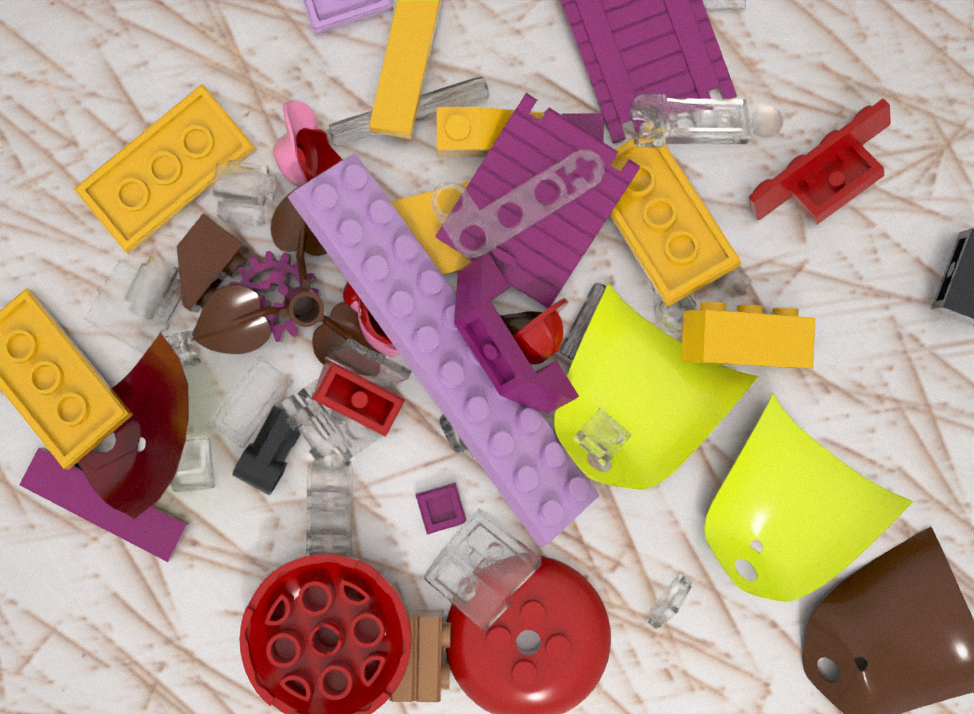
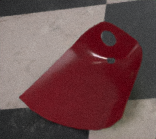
(160, 409)

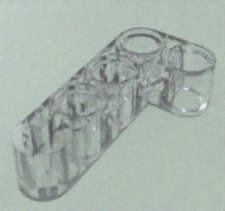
(522, 195)

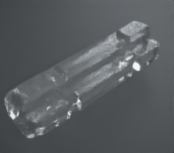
(582, 321)

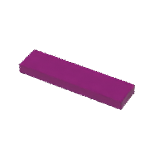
(70, 489)

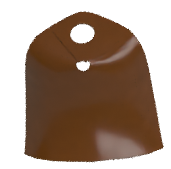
(905, 622)

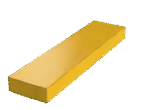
(404, 67)

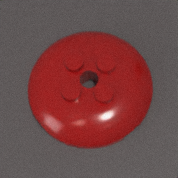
(283, 644)
(542, 680)

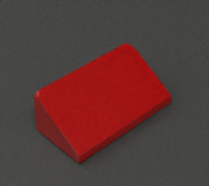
(357, 398)

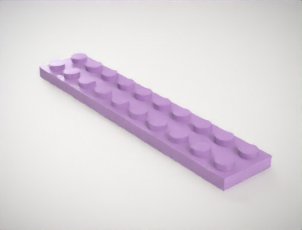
(418, 317)

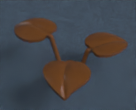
(234, 317)

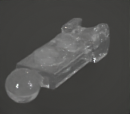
(700, 121)

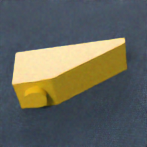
(470, 130)

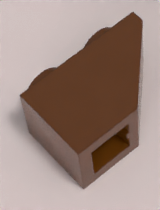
(206, 259)

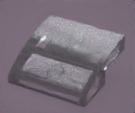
(482, 569)

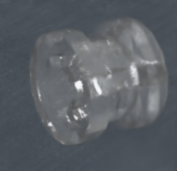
(183, 346)

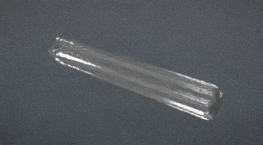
(455, 95)

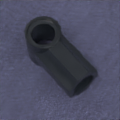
(265, 459)

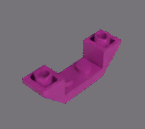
(496, 346)

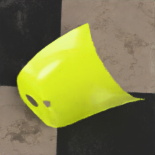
(646, 388)
(801, 507)

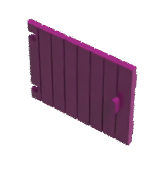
(646, 50)
(554, 245)

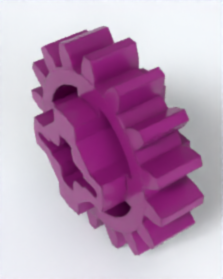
(278, 277)

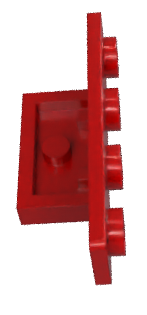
(830, 172)

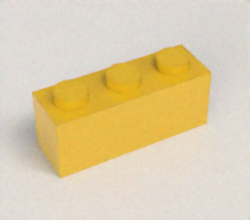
(747, 336)

